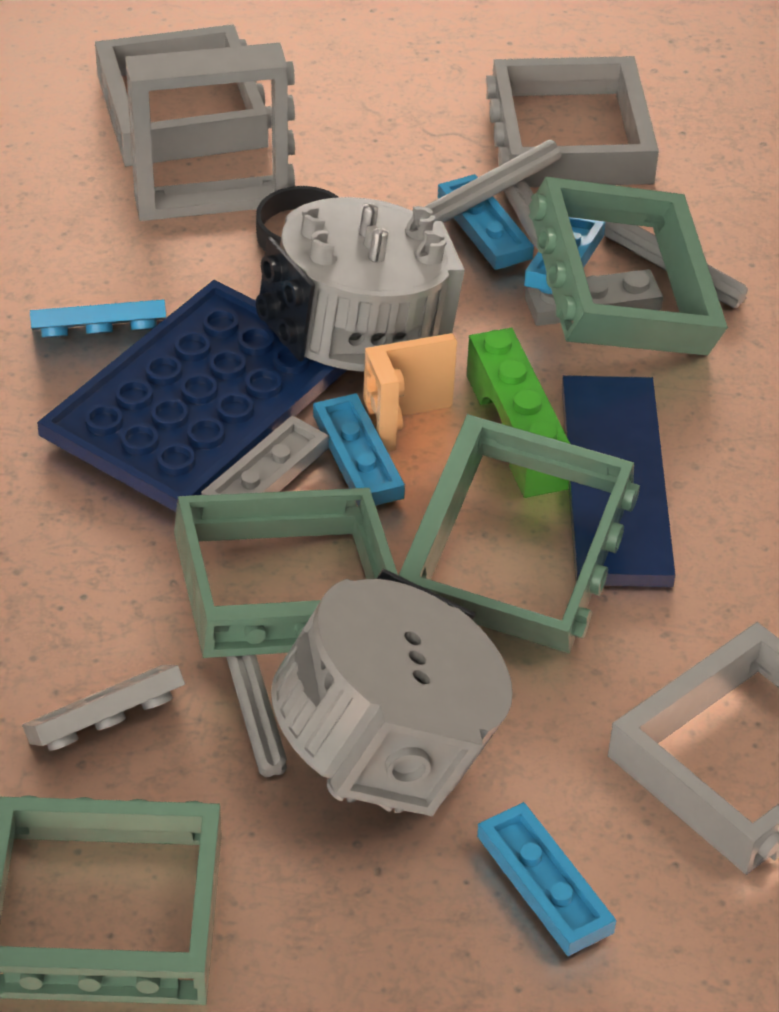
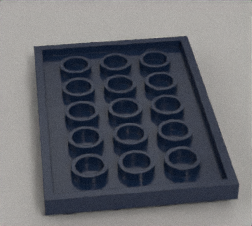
(187, 398)

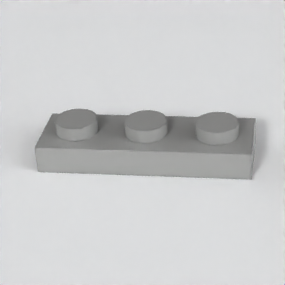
(624, 289)
(273, 461)
(104, 707)

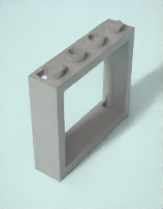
(202, 69)
(190, 135)
(602, 164)
(640, 730)

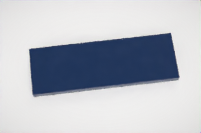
(621, 421)

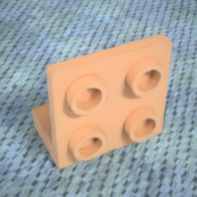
(407, 381)

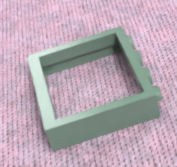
(700, 315)
(543, 455)
(268, 626)
(114, 974)

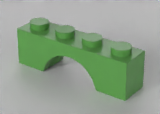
(505, 377)

